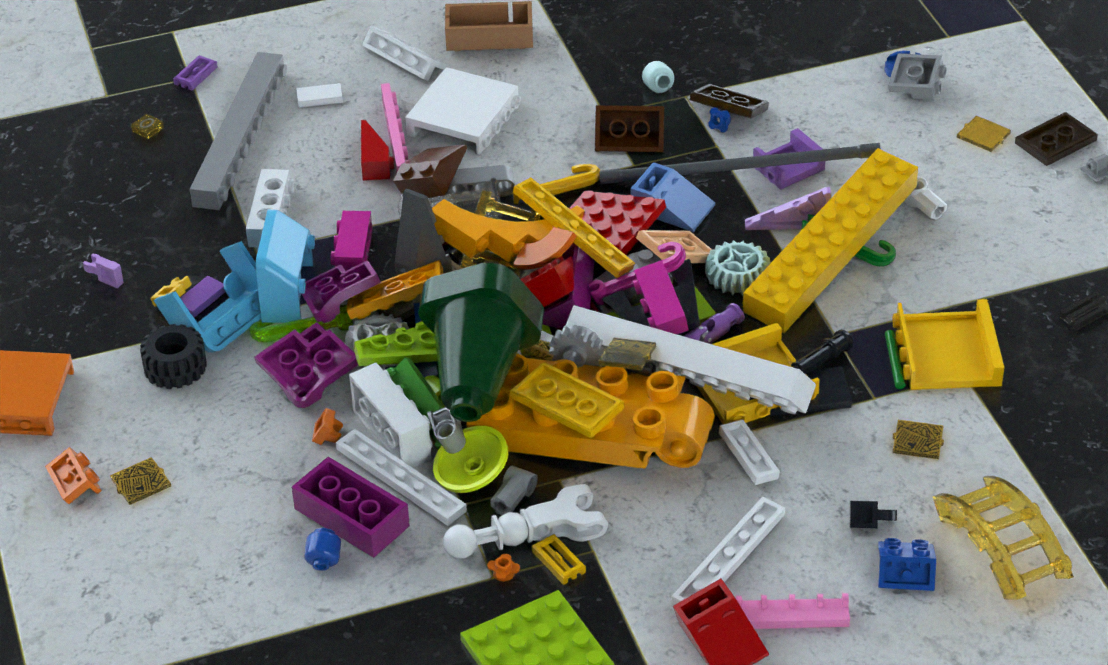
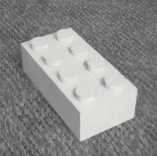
(390, 415)

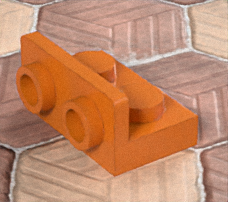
(72, 475)

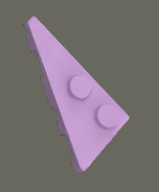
(791, 213)

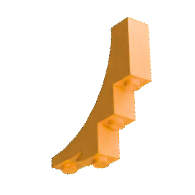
(475, 233)

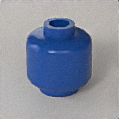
(322, 549)

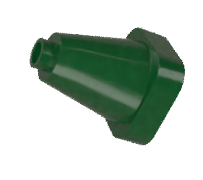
(478, 326)

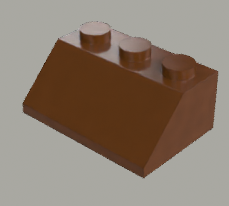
(629, 128)

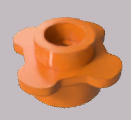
(503, 568)

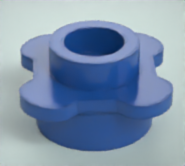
(724, 117)

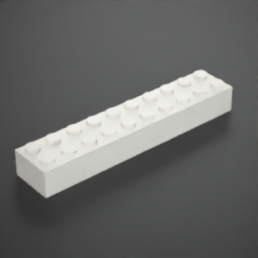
(708, 363)

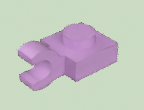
(107, 270)

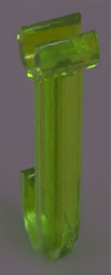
(276, 332)

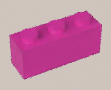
(353, 239)
(659, 298)

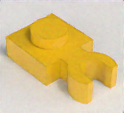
(176, 285)

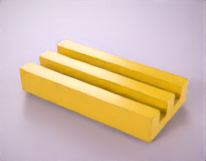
(554, 560)

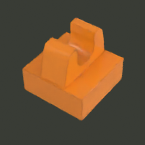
(327, 428)

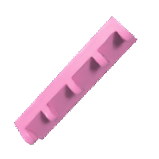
(797, 612)

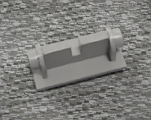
(1096, 167)

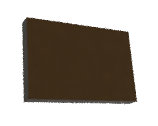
(729, 100)
(1056, 138)

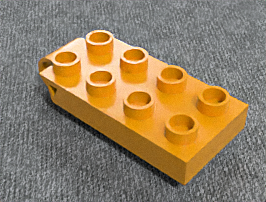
(653, 419)

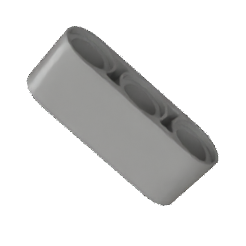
(479, 177)

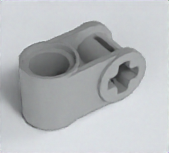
(447, 430)

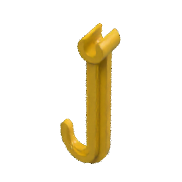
(572, 182)

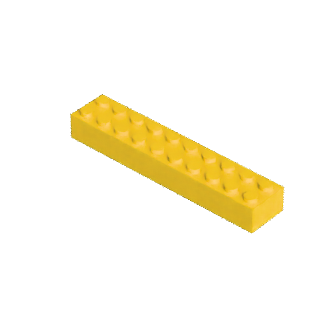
(830, 240)

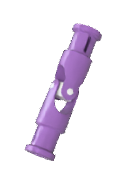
(717, 325)

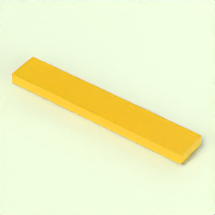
(562, 217)

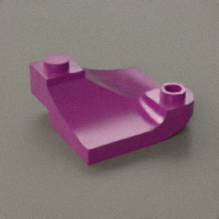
(331, 288)
(306, 363)

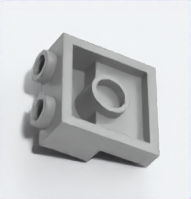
(918, 75)

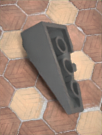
(417, 236)

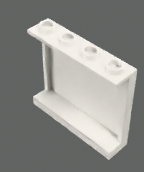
(464, 107)

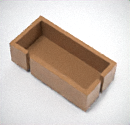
(488, 26)

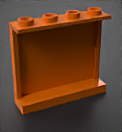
(31, 390)

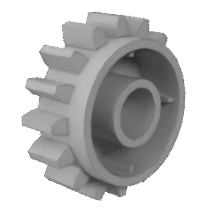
(577, 345)

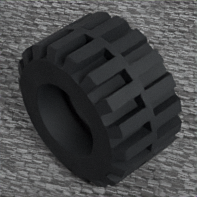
(173, 356)

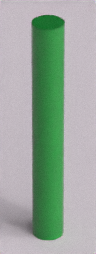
(894, 359)

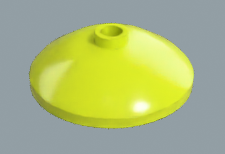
(475, 464)

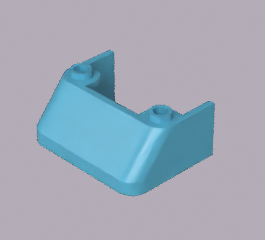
(279, 260)
(230, 317)

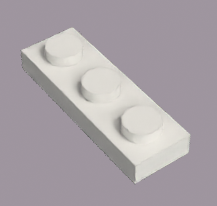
(749, 452)

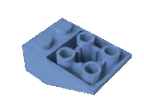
(684, 202)

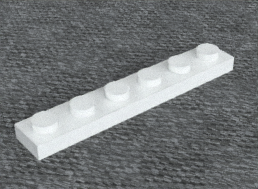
(401, 477)
(733, 548)

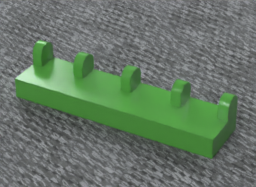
(416, 389)

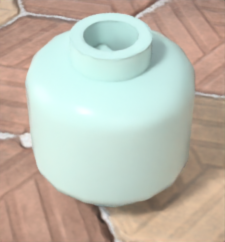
(658, 77)

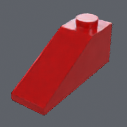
(374, 155)

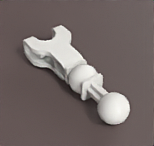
(560, 517)

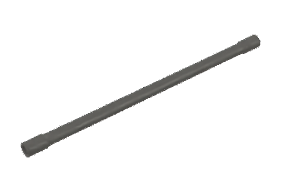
(860, 151)

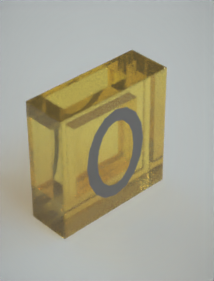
(147, 126)

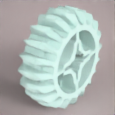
(735, 266)

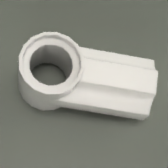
(926, 200)

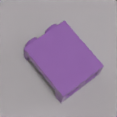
(787, 175)

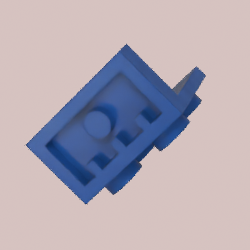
(906, 564)

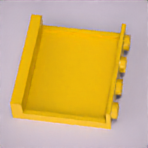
(760, 343)
(949, 348)

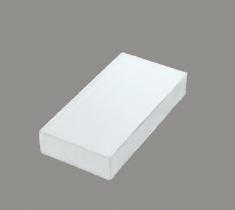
(319, 95)

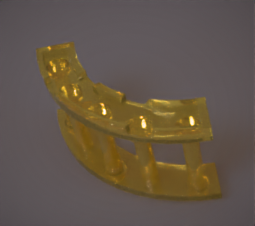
(962, 513)

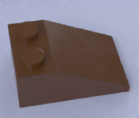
(430, 170)

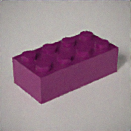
(351, 506)

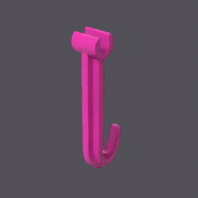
(624, 282)

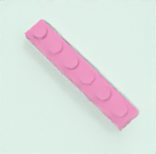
(394, 126)

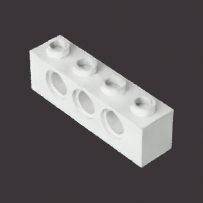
(271, 193)

